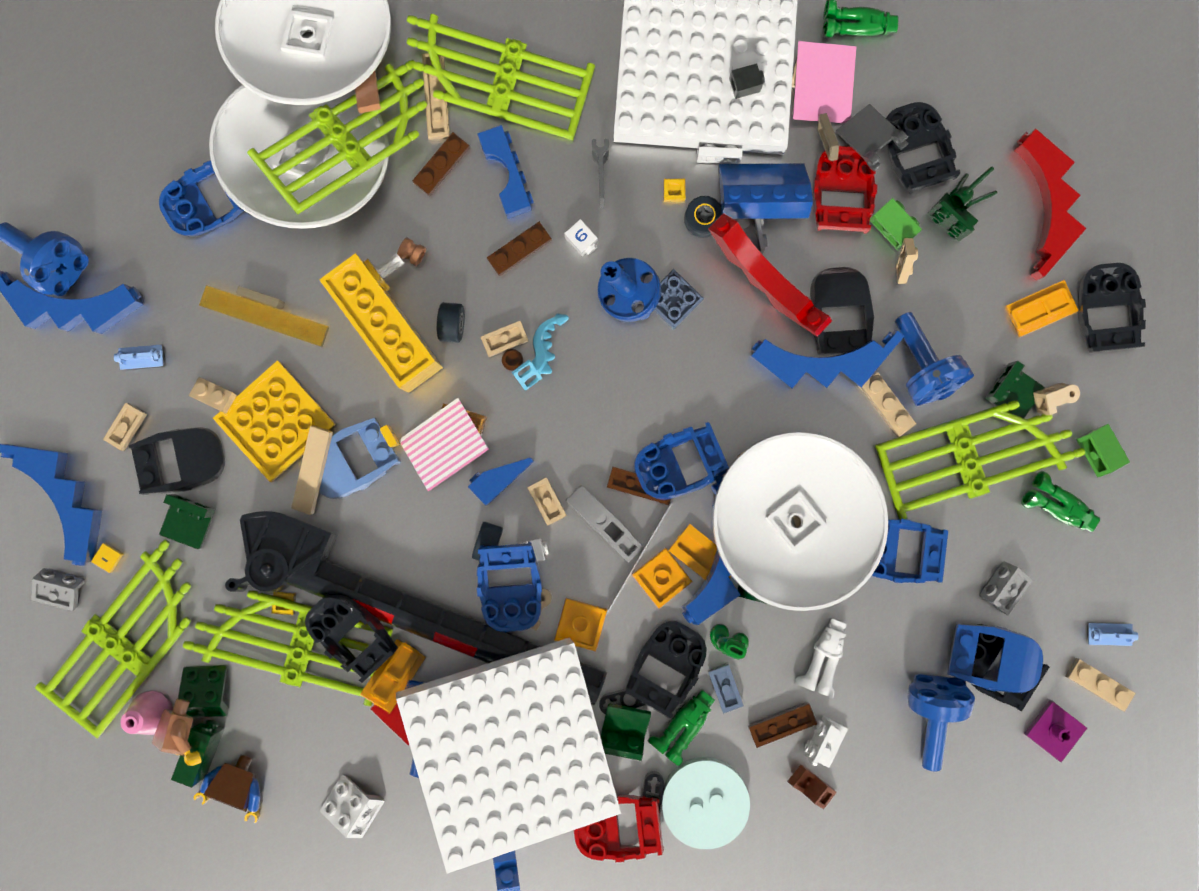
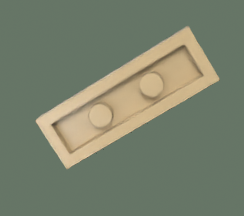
(888, 405)
(1100, 684)

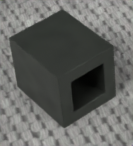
(746, 80)

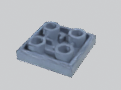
(676, 299)

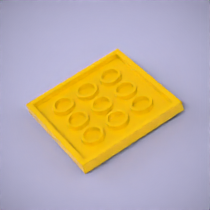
(273, 420)

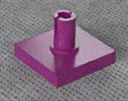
(1055, 731)

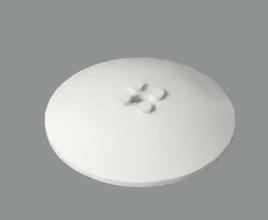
(271, 58)
(257, 123)
(839, 514)

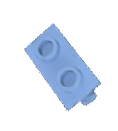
(139, 357)
(1111, 634)

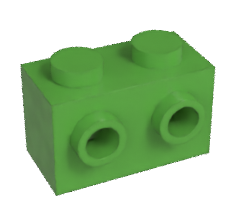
(895, 223)
(1104, 449)

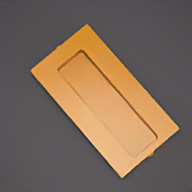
(1041, 308)
(695, 551)
(393, 676)

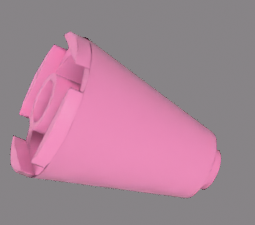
(145, 713)

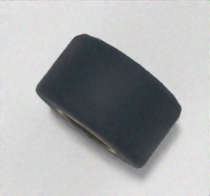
(702, 208)
(450, 322)
(488, 536)

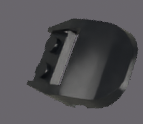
(923, 128)
(1108, 287)
(842, 289)
(197, 456)
(333, 618)
(678, 649)
(986, 652)

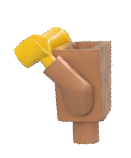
(174, 731)

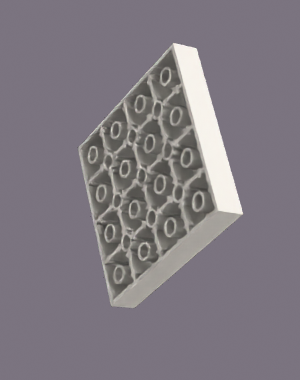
(679, 70)
(508, 754)

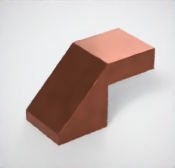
(812, 786)

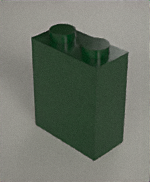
(205, 740)

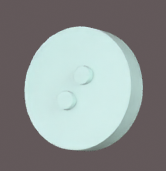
(705, 803)

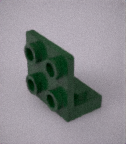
(955, 220)
(1014, 386)
(186, 521)
(204, 690)
(624, 731)

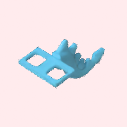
(539, 364)

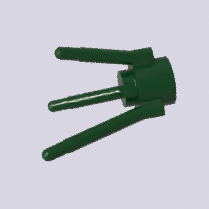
(963, 196)

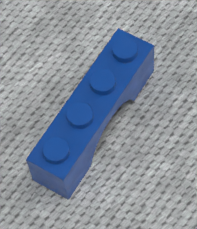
(496, 147)

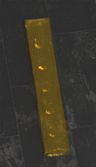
(264, 316)

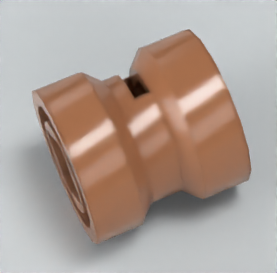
(411, 251)

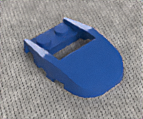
(188, 209)
(660, 471)
(932, 554)
(509, 606)
(1019, 662)

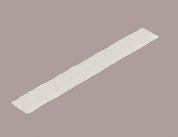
(639, 558)

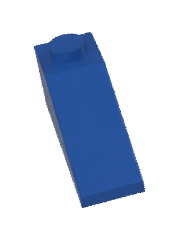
(494, 481)

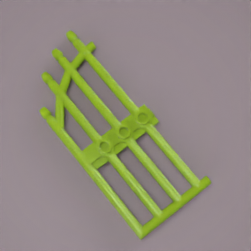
(505, 79)
(342, 139)
(967, 458)
(119, 647)
(298, 651)

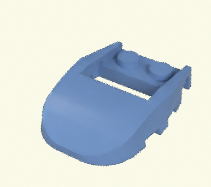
(338, 477)

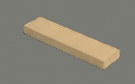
(436, 109)
(312, 470)

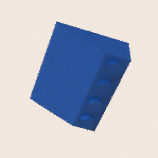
(765, 191)

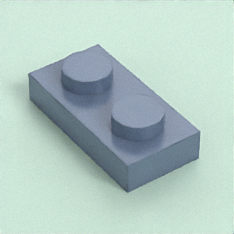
(725, 688)

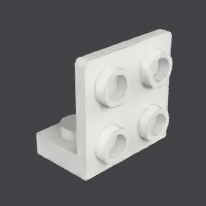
(711, 154)
(825, 742)
(351, 808)

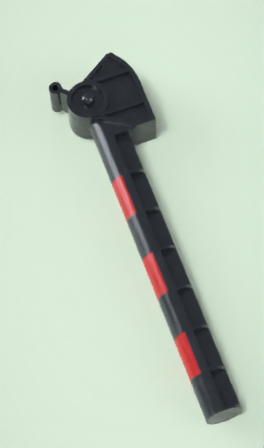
(294, 553)

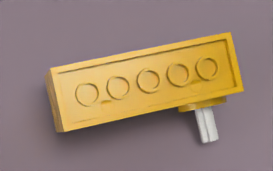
(364, 299)

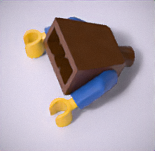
(233, 787)

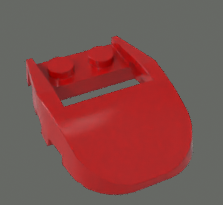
(849, 175)
(602, 838)

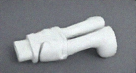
(829, 645)

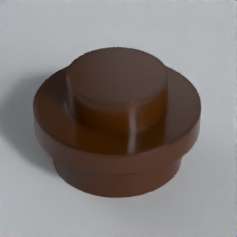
(512, 359)

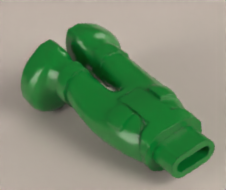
(869, 21)
(1073, 510)
(731, 646)
(692, 717)

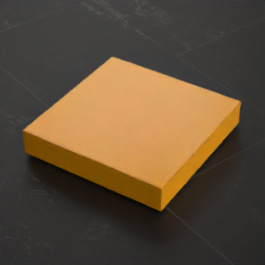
(662, 578)
(581, 624)

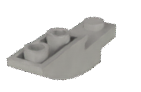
(604, 523)

